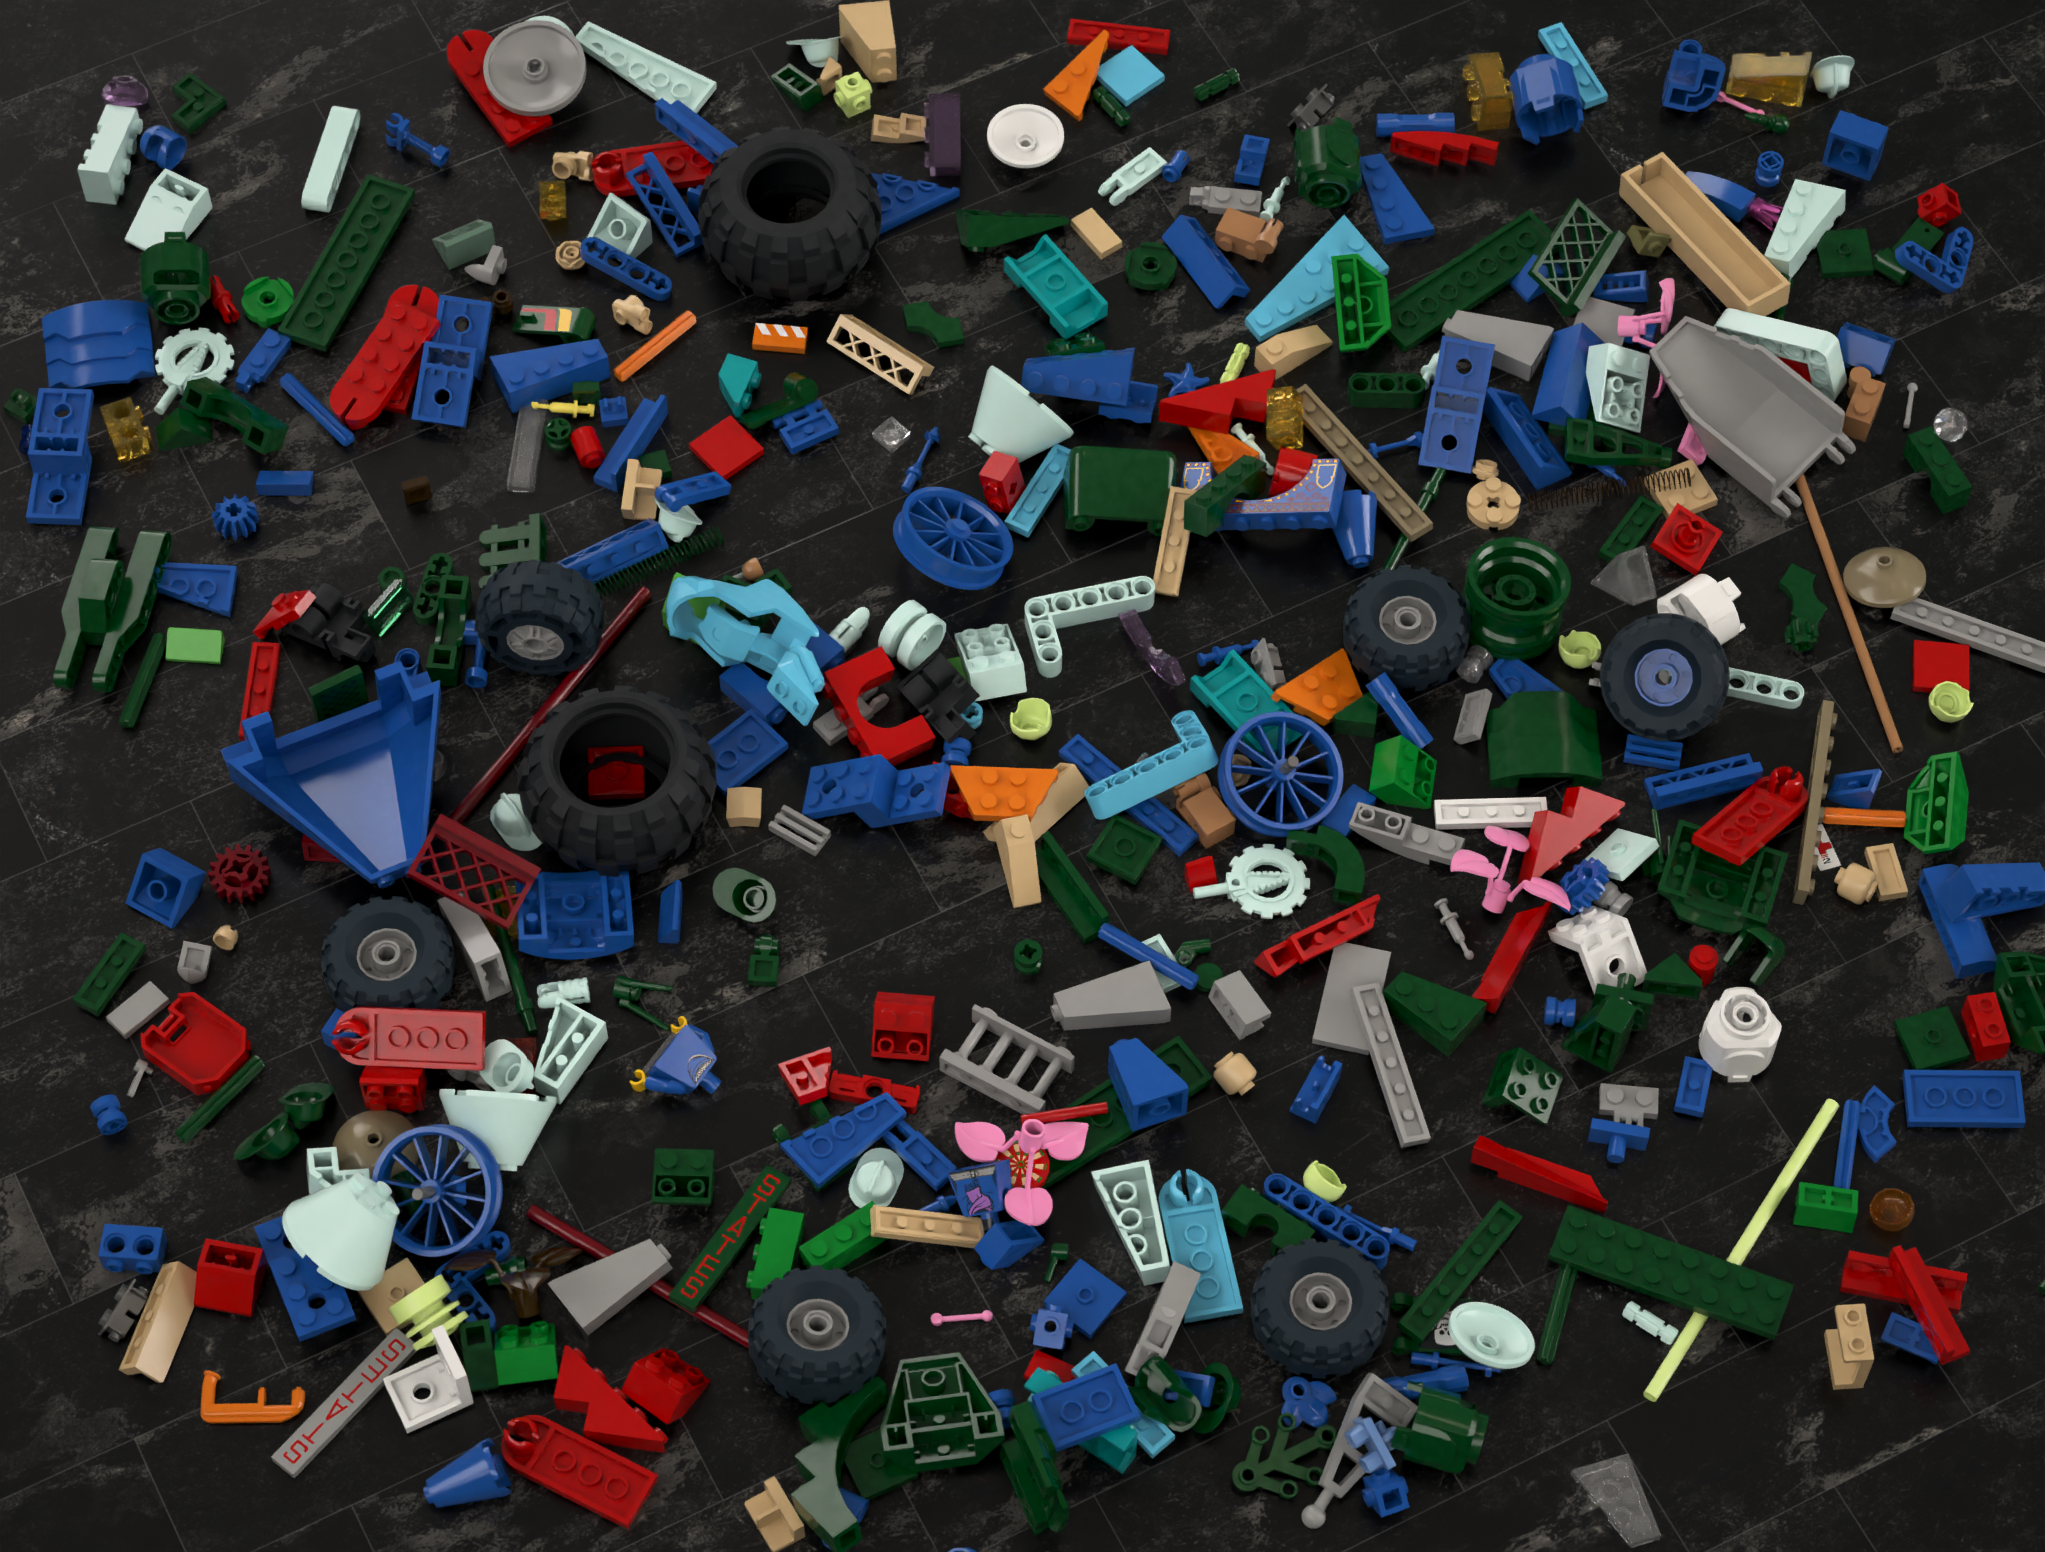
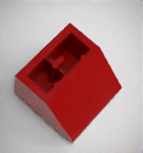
(902, 1026)
(393, 1088)
(229, 1277)
(665, 1384)

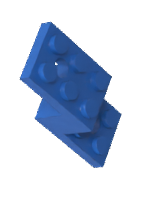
(452, 361)
(1456, 404)
(60, 456)
(876, 791)
(301, 1283)

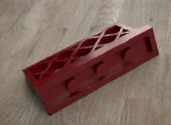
(479, 849)

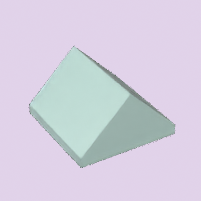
(622, 227)

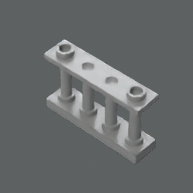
(1006, 1089)

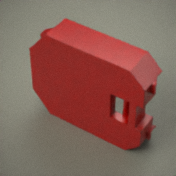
(205, 1052)

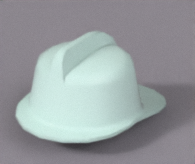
(818, 50)
(1832, 74)
(679, 523)
(512, 823)
(507, 1068)
(876, 1178)

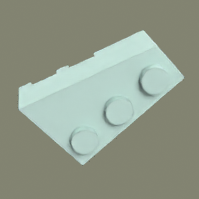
(568, 1049)

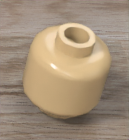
(1856, 883)
(1234, 1073)

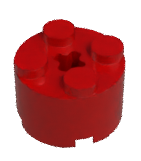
(1290, 469)

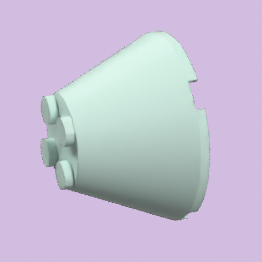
(1013, 420)
(501, 1120)
(345, 1230)

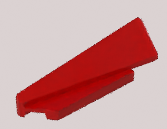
(1319, 938)
(1511, 955)
(1538, 1174)

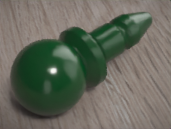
(1777, 123)

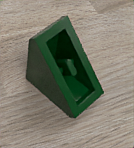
(183, 429)
(1357, 718)
(1672, 979)

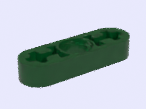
(430, 577)

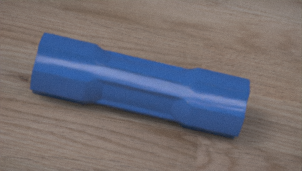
(1435, 122)
(1399, 712)
(1449, 1378)

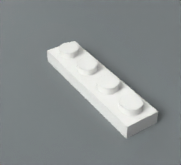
(1487, 812)

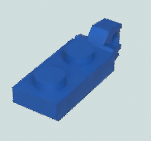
(262, 359)

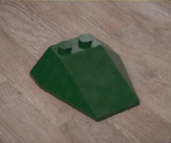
(2021, 997)
(939, 1415)

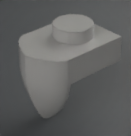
(492, 268)
(194, 962)

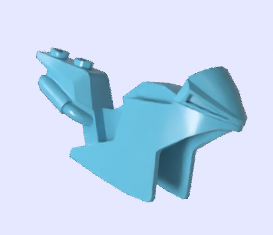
(734, 641)

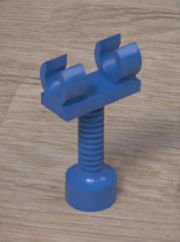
(402, 130)
(475, 676)

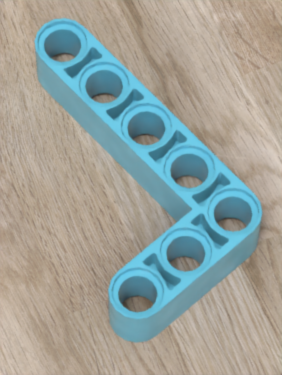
(1157, 773)

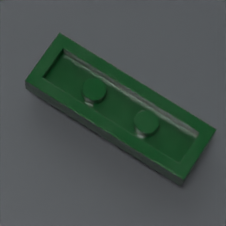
(1632, 528)
(109, 974)

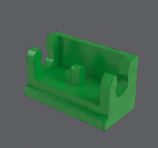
(1826, 1207)

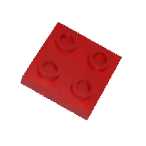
(1686, 539)

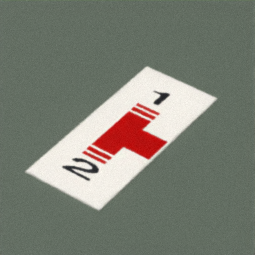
(1826, 854)

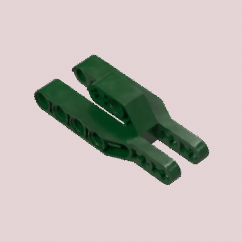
(92, 597)

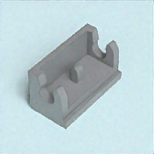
(1239, 1004)

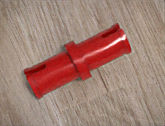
(222, 301)

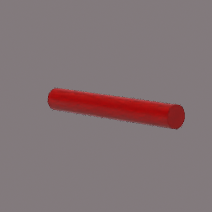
(1067, 1113)

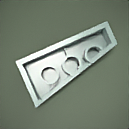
(110, 154)
(1803, 221)
(1134, 1210)

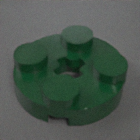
(1150, 279)

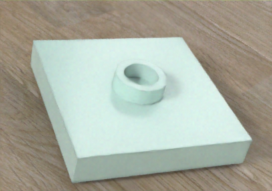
(1624, 852)

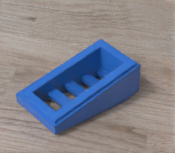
(1636, 292)

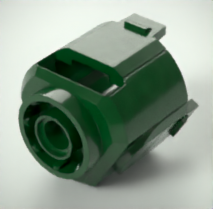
(1327, 163)
(175, 279)
(1442, 1431)

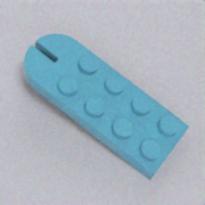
(1199, 1242)

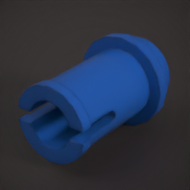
(1173, 170)

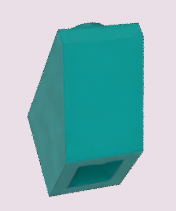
(737, 380)

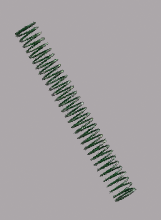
(722, 542)

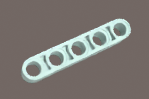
(330, 159)

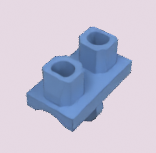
(1377, 1440)

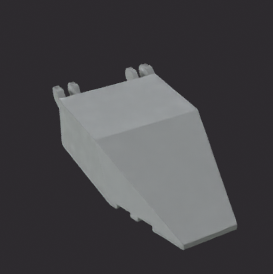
(1749, 409)

